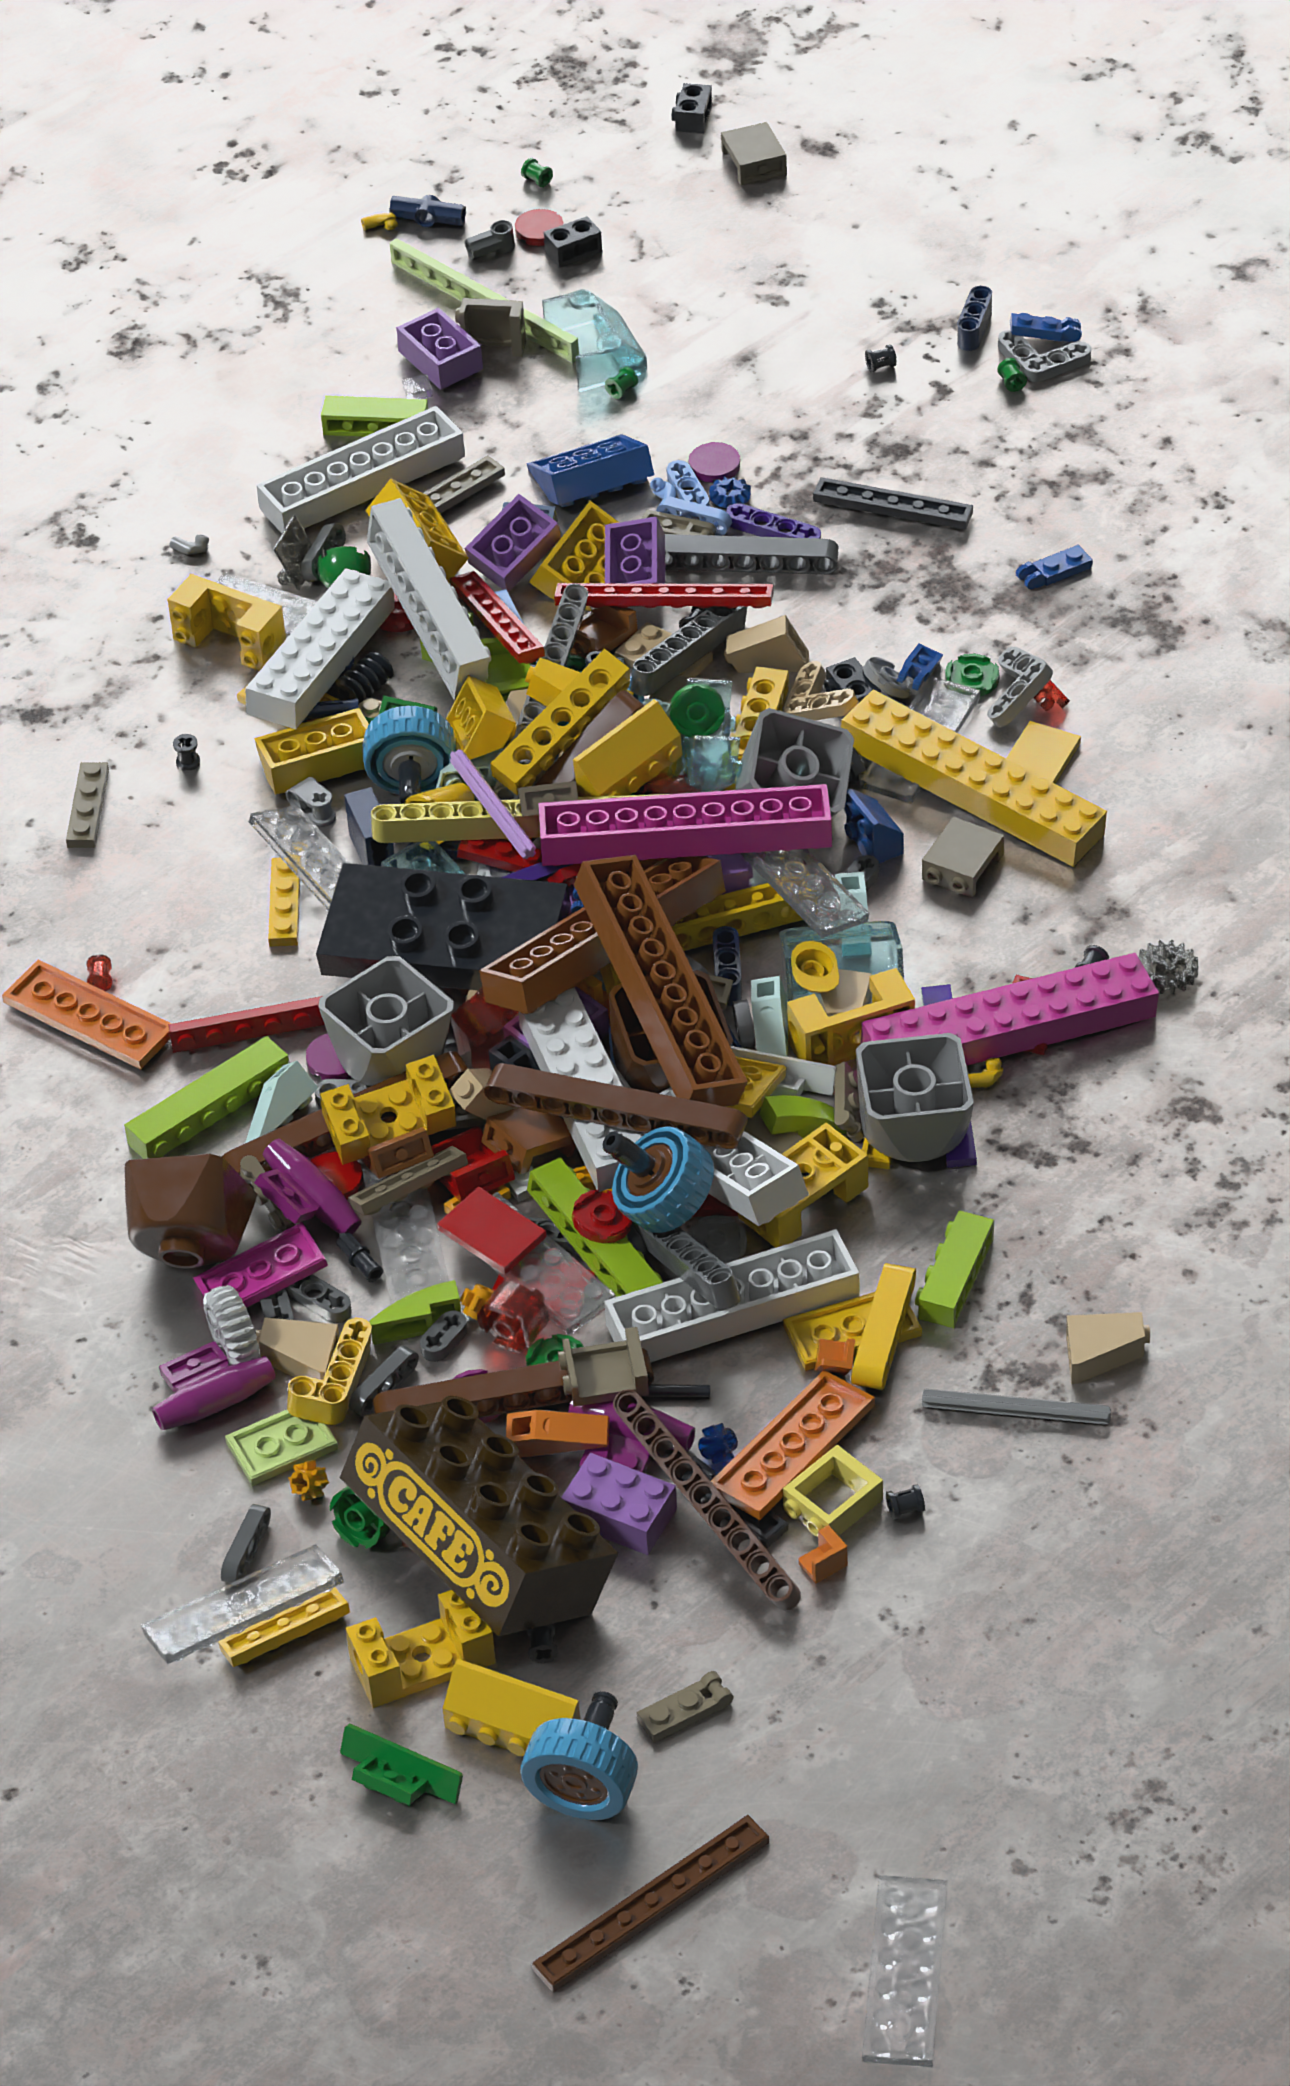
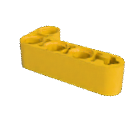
(328, 1399)

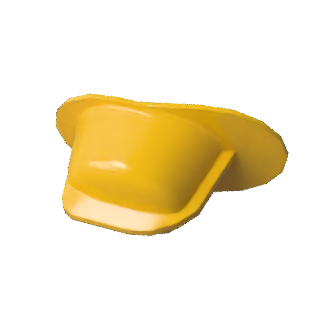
(814, 967)

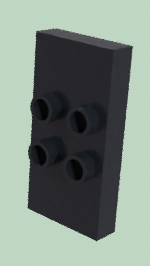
(433, 920)

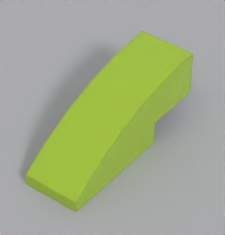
(796, 1114)
(414, 1313)

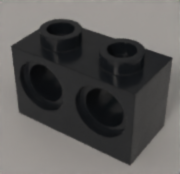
(692, 108)
(573, 241)
(849, 675)

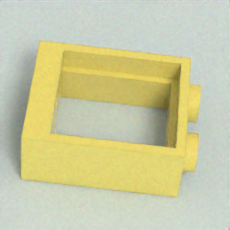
(850, 1472)

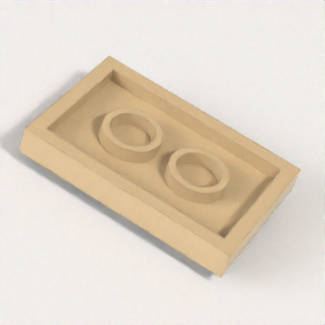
(646, 639)

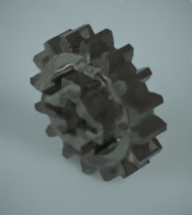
(1169, 965)

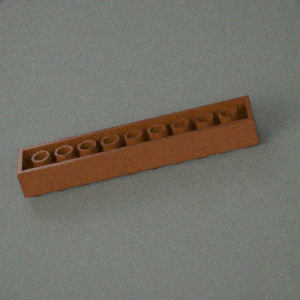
(572, 947)
(659, 981)

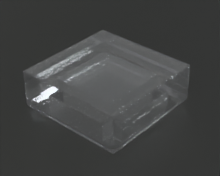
(417, 387)

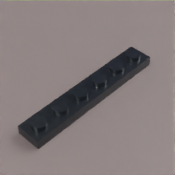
(893, 503)

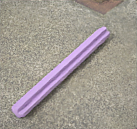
(492, 804)

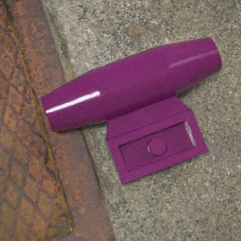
(304, 1190)
(207, 1385)
(623, 1444)

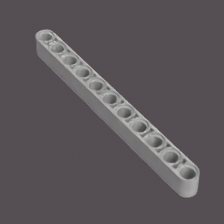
(557, 650)

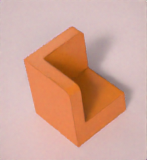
(835, 1356)
(827, 1558)

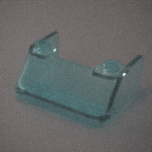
(614, 347)
(712, 760)
(863, 948)

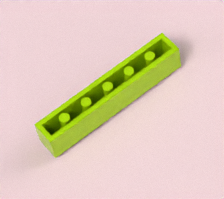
(205, 1100)
(615, 1263)

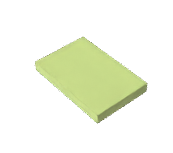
(278, 1445)

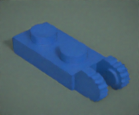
(1045, 327)
(1054, 567)
(919, 665)

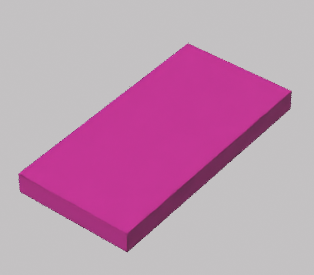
(266, 1266)

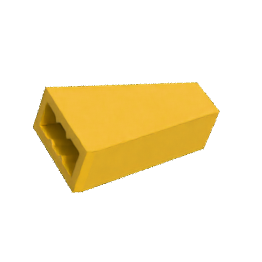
(549, 680)

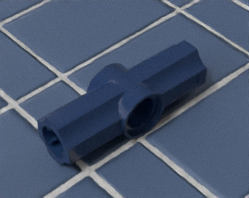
(428, 210)

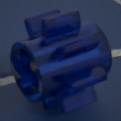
(717, 1443)

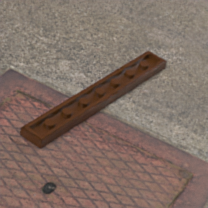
(650, 1903)

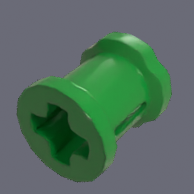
(533, 170)
(1013, 378)
(621, 382)

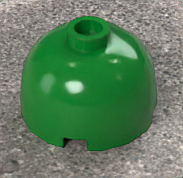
(340, 558)
(355, 1520)

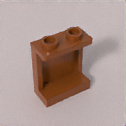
(604, 628)
(526, 1135)
(398, 1152)

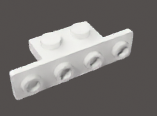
(800, 1073)

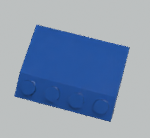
(592, 469)

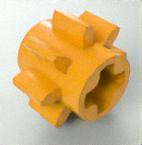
(475, 1299)
(308, 1480)

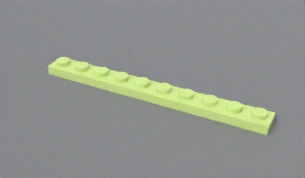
(462, 287)

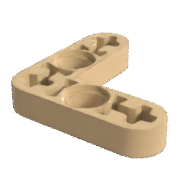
(809, 703)

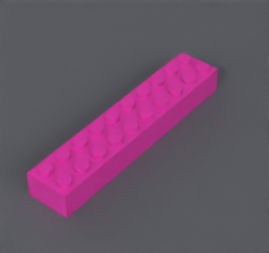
(686, 824)
(1031, 1010)

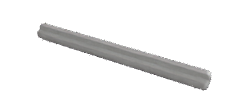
(1016, 1406)

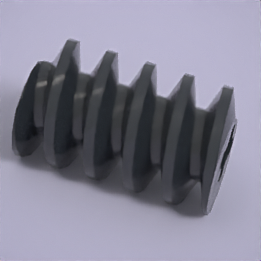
(364, 677)

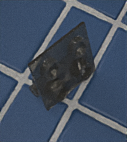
(291, 551)

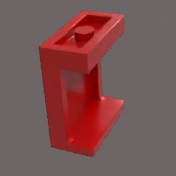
(484, 1169)

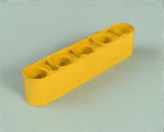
(883, 1326)

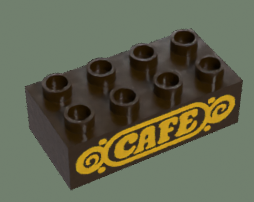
(479, 1515)

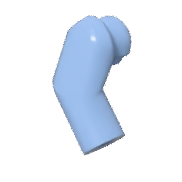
(662, 488)

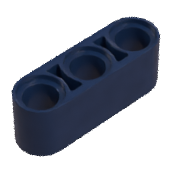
(974, 318)
(727, 959)

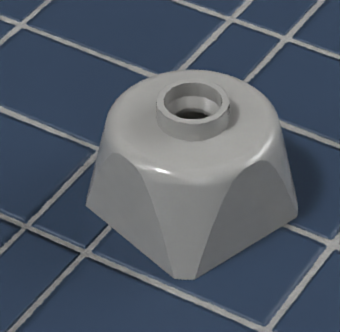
(797, 752)
(385, 1020)
(914, 1095)

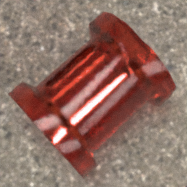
(99, 969)

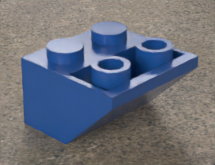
(872, 827)

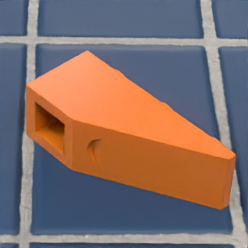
(556, 1432)

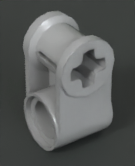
(313, 801)

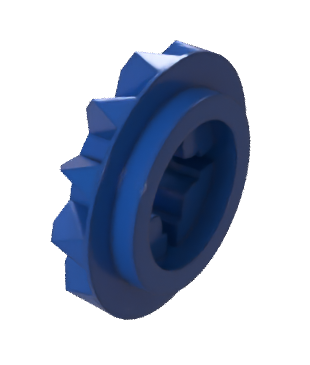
(740, 492)

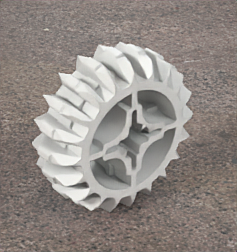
(231, 1324)

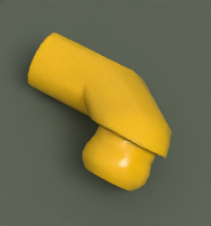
(376, 220)
(988, 1076)

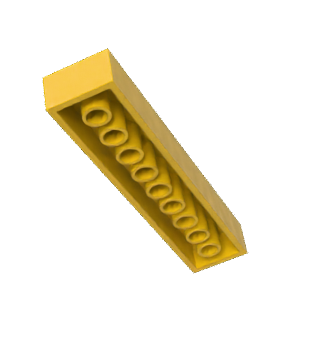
(975, 778)

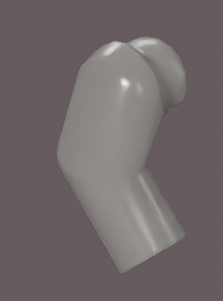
(189, 548)

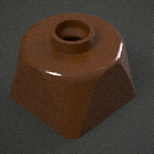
(631, 1047)
(186, 1208)

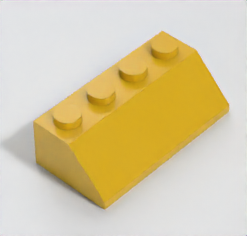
(480, 719)
(314, 749)
(628, 754)
(500, 1707)

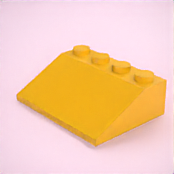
(578, 554)

